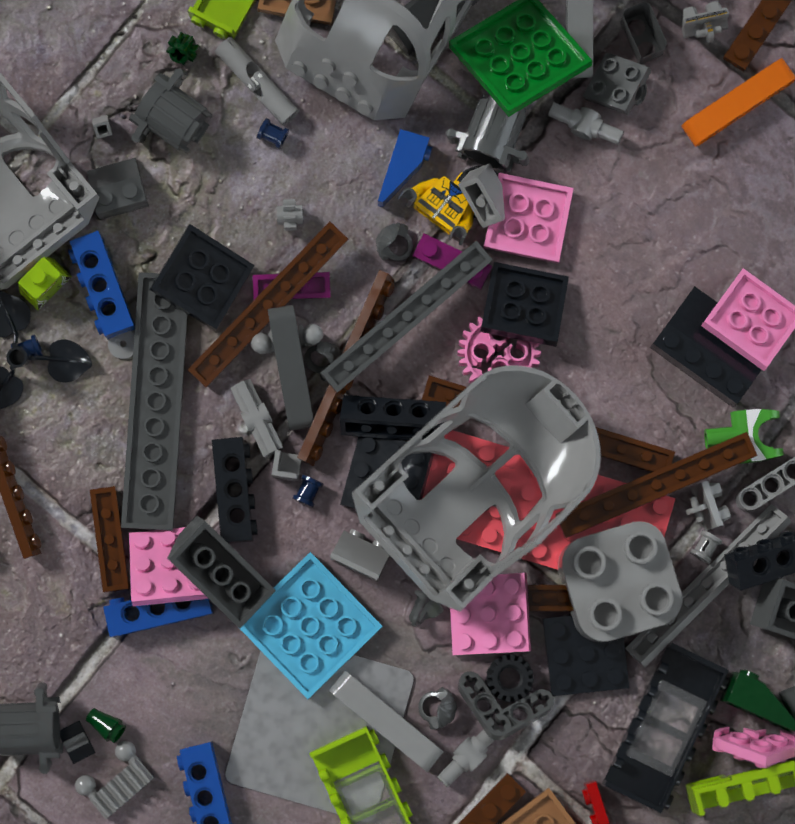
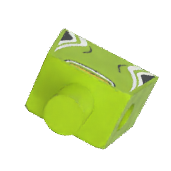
(42, 281)

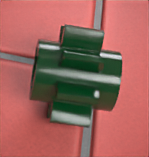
(182, 48)

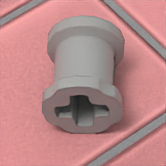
(699, 551)

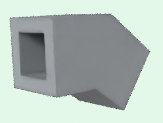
(99, 121)

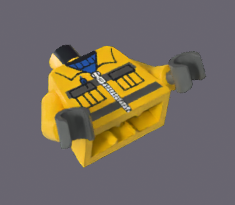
(442, 204)

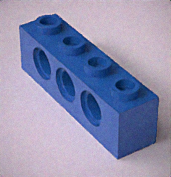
(94, 246)
(120, 625)
(204, 755)

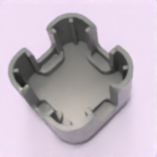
(620, 581)

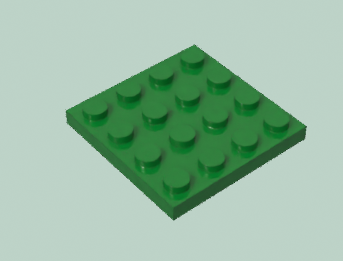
(520, 54)

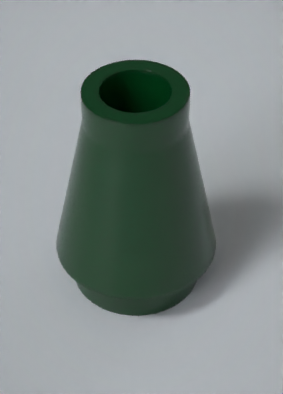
(106, 725)

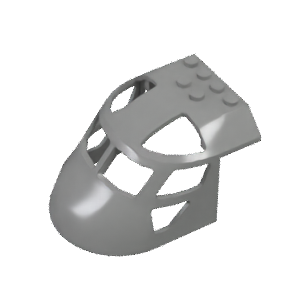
(345, 58)
(40, 223)
(541, 424)

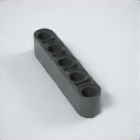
(291, 367)

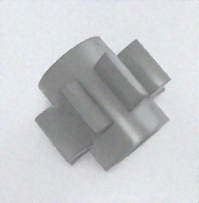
(289, 214)

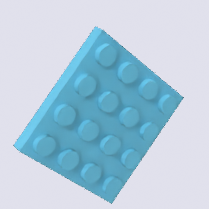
(310, 626)

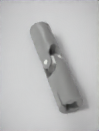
(259, 84)

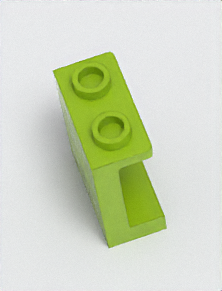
(221, 15)

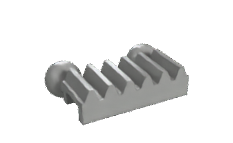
(308, 336)
(121, 787)

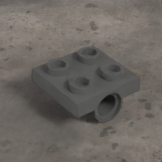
(618, 84)

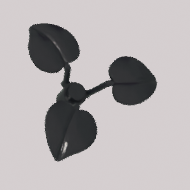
(66, 357)

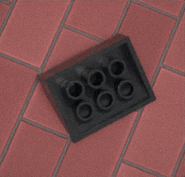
(702, 353)

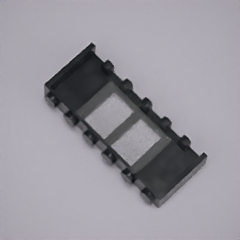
(666, 727)

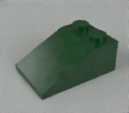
(754, 697)

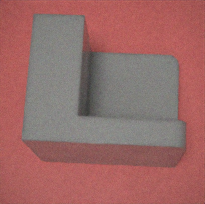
(286, 466)

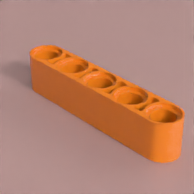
(738, 102)

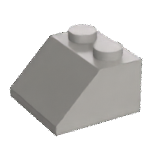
(360, 555)

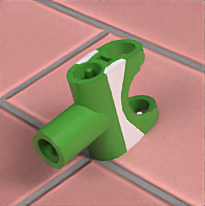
(749, 422)

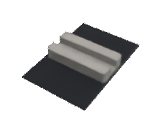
(76, 742)

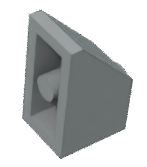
(484, 195)

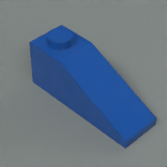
(405, 162)

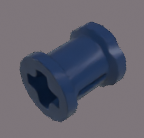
(272, 133)
(32, 345)
(307, 491)

